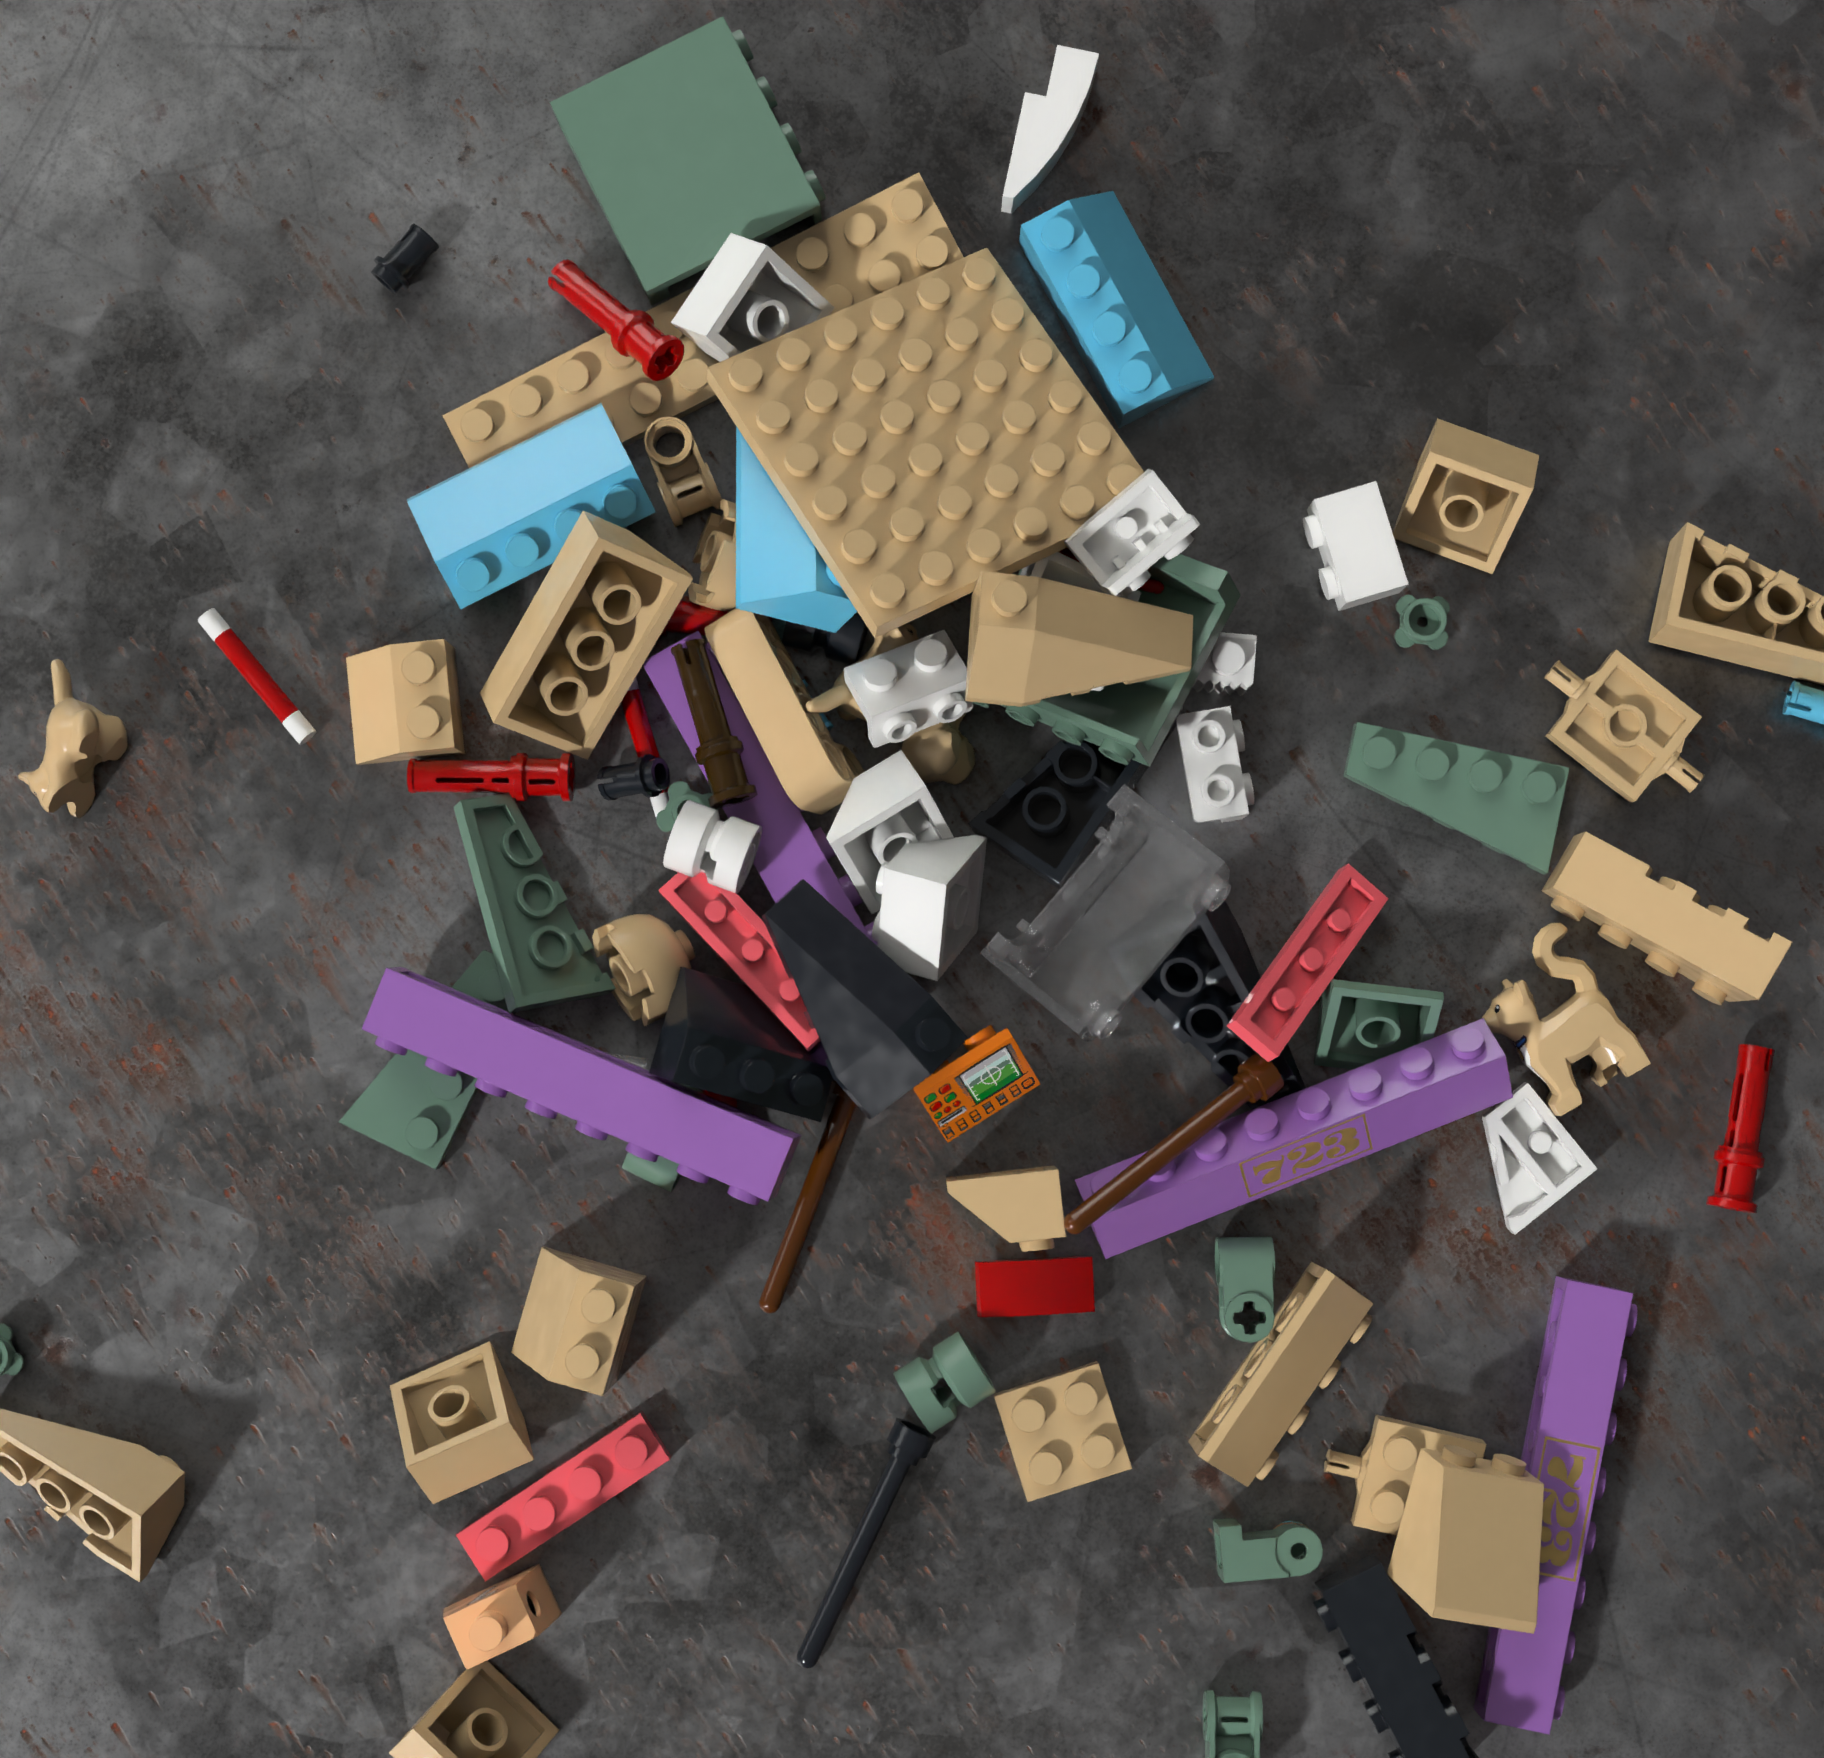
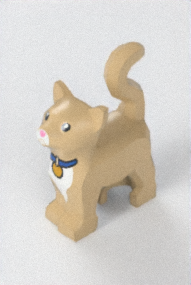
(1572, 1031)

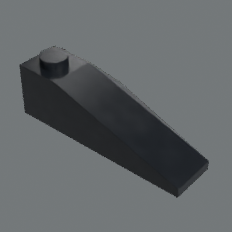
(1202, 990)
(867, 1011)

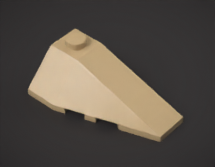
(1059, 639)
(103, 1484)

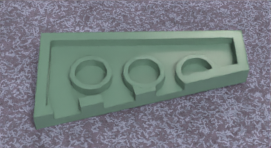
(1483, 793)
(529, 928)
(419, 1107)

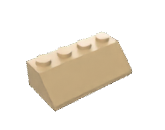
(584, 636)
(1280, 1375)

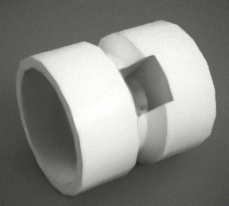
(712, 846)

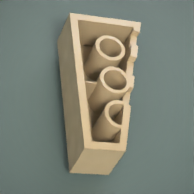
(1737, 609)
(1663, 921)

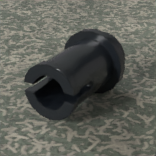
(404, 259)
(644, 777)

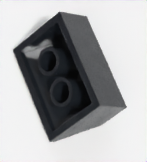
(734, 1046)

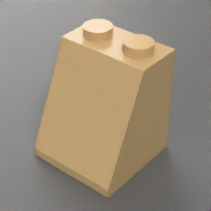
(578, 1320)
(1471, 1539)

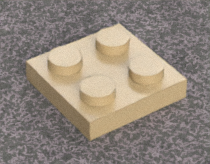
(1062, 1431)

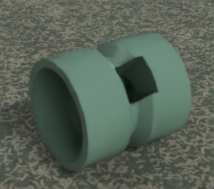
(961, 1370)

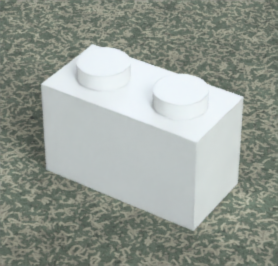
(1355, 546)

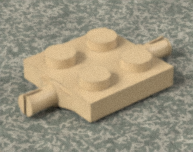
(1623, 726)
(1388, 1466)

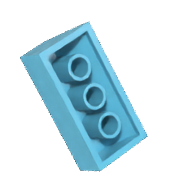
(1113, 305)
(523, 503)
(775, 559)

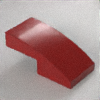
(1034, 1286)

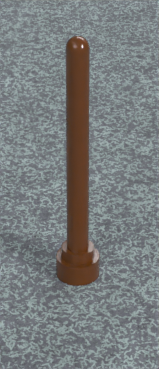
(1255, 1081)
(807, 1201)

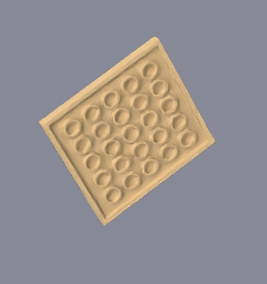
(926, 438)

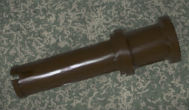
(717, 748)

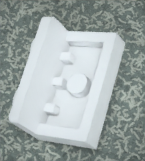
(1132, 535)
(909, 688)
(1213, 765)

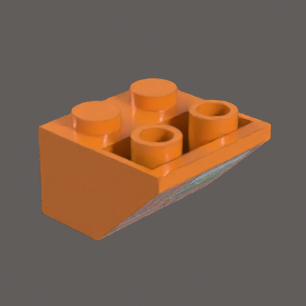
(976, 1082)

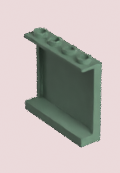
(687, 155)
(1137, 716)

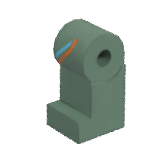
(1266, 1554)

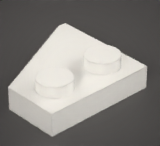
(1531, 1157)

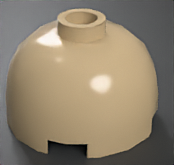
(717, 561)
(644, 962)

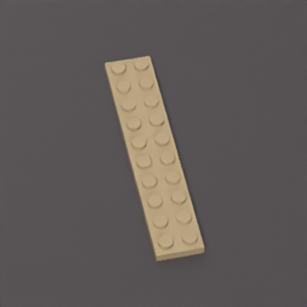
(842, 258)

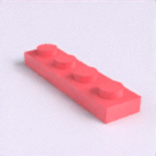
(743, 946)
(1307, 963)
(563, 1496)

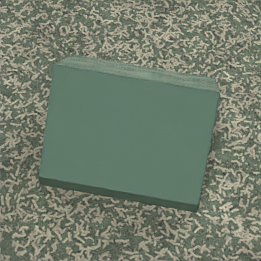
(1372, 1022)

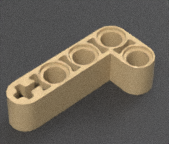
(774, 699)

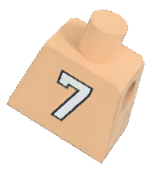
(501, 1617)

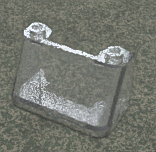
(1113, 919)

